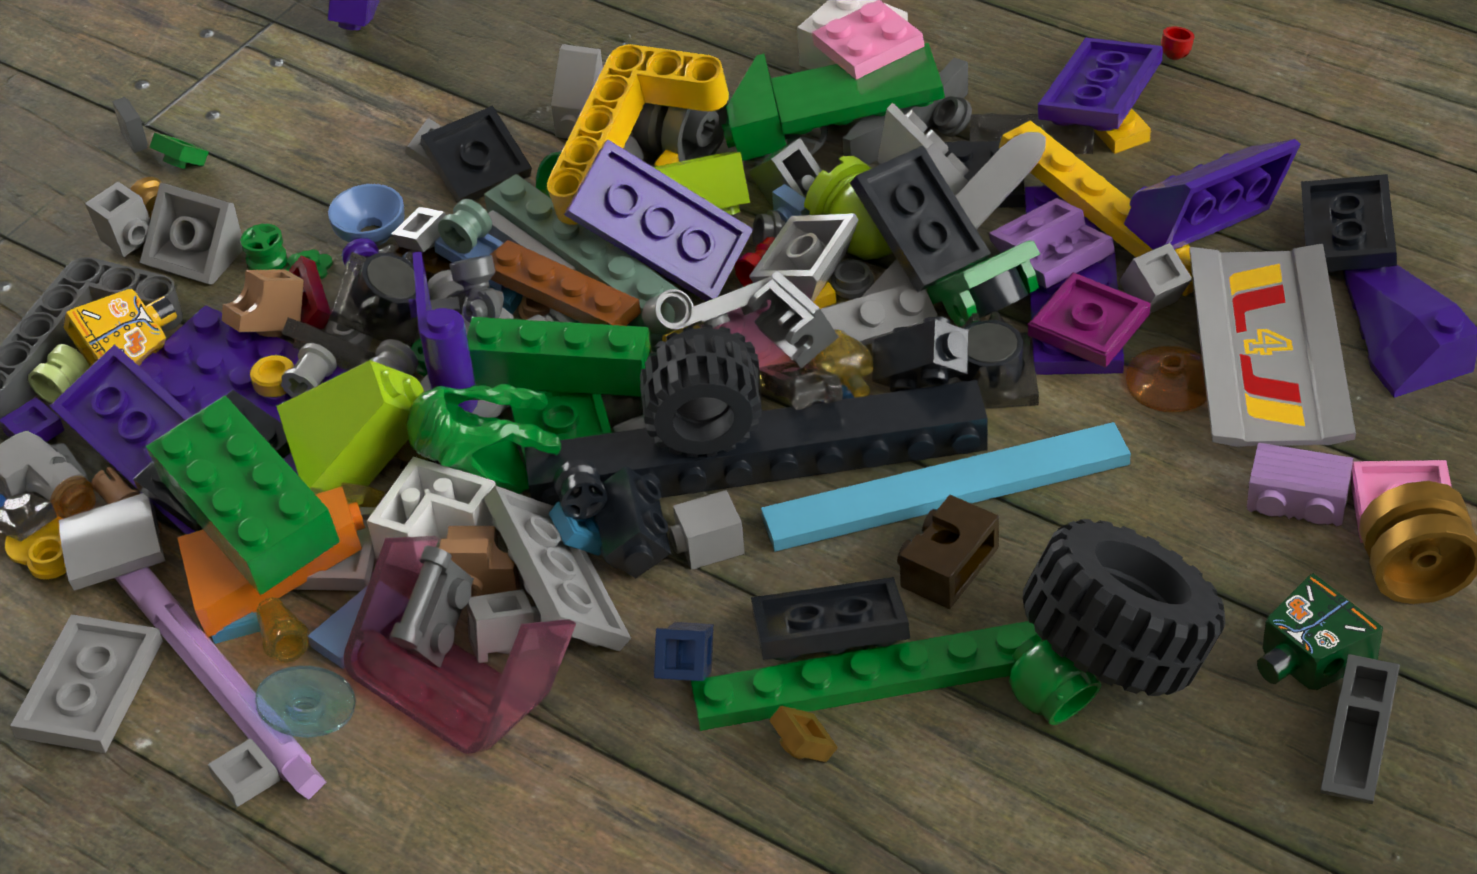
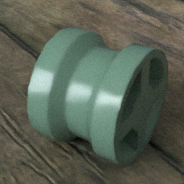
(464, 226)

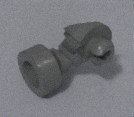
(475, 277)

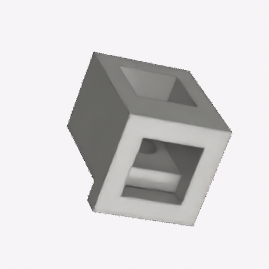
(496, 621)

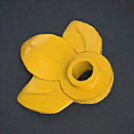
(39, 551)

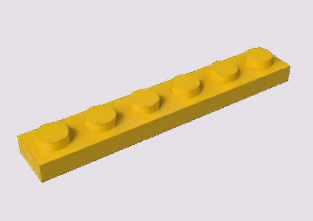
(1090, 192)

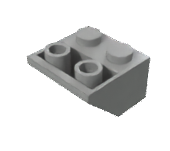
(905, 133)

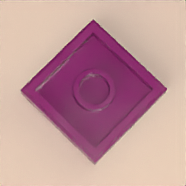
(1089, 319)

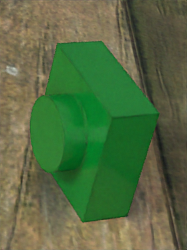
(177, 151)

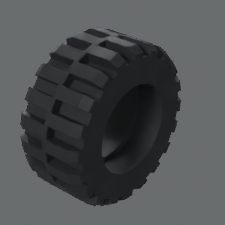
(1123, 607)

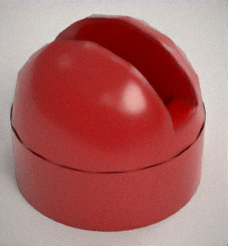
(1177, 42)

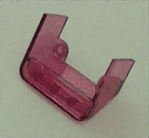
(463, 698)

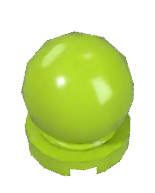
(834, 195)

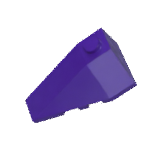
(1410, 329)

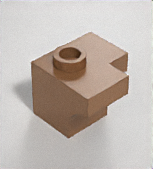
(265, 302)
(479, 555)

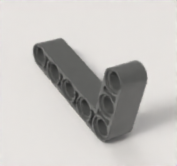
(43, 325)

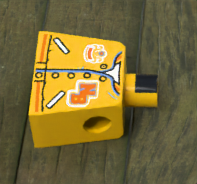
(119, 321)

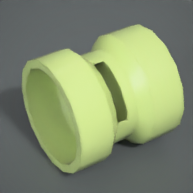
(59, 373)

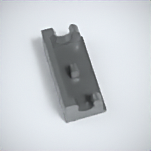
(792, 320)

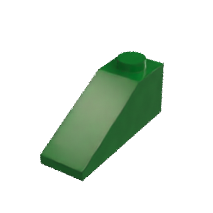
(754, 114)

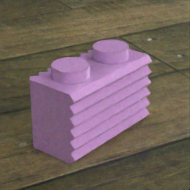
(1299, 484)

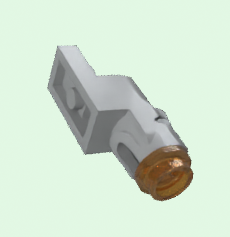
(44, 471)

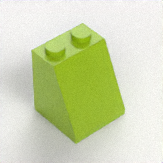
(349, 425)

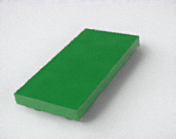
(835, 97)

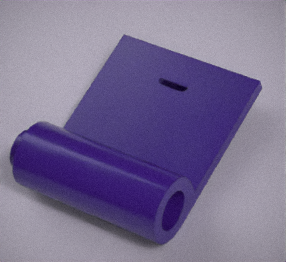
(442, 339)

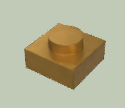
(802, 734)

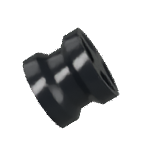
(590, 492)

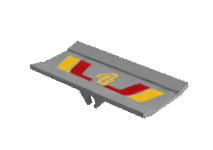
(1271, 348)

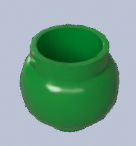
(1050, 682)

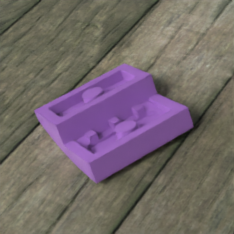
(1061, 238)

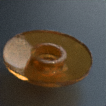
(1167, 379)

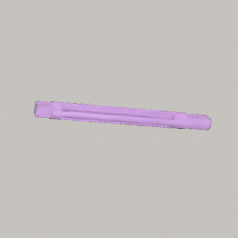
(220, 678)

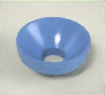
(365, 207)

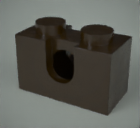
(950, 551)

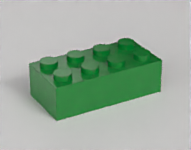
(243, 494)

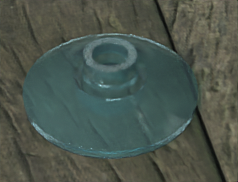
(305, 701)

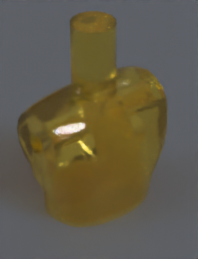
(847, 360)

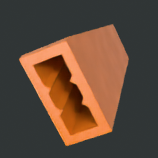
(225, 595)

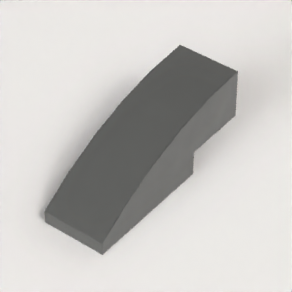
(1360, 729)

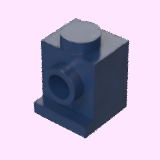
(684, 651)

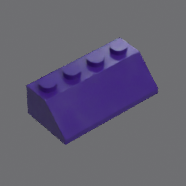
(1210, 195)

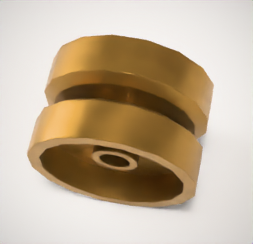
(1420, 542)

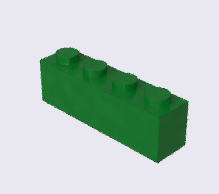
(558, 355)

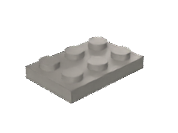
(87, 683)

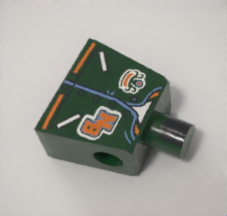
(1314, 635)

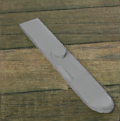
(983, 191)

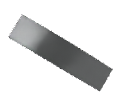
(865, 137)

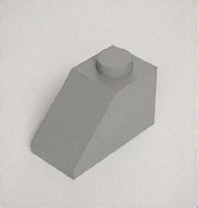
(574, 80)

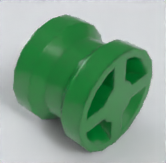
(264, 247)

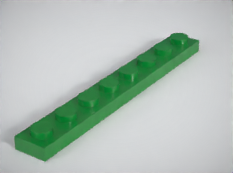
(859, 675)

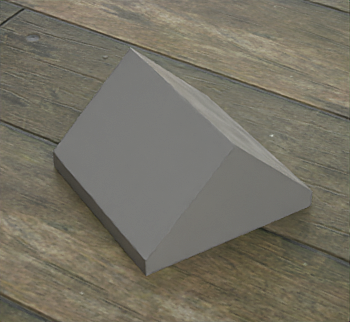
(191, 234)
(808, 251)

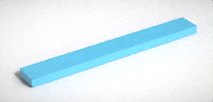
(925, 489)

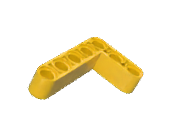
(625, 84)

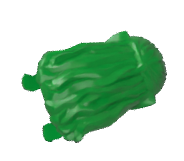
(478, 443)

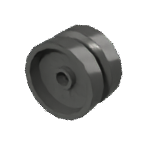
(680, 130)

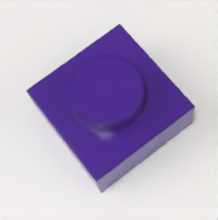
(35, 418)

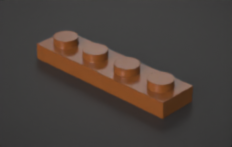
(561, 287)

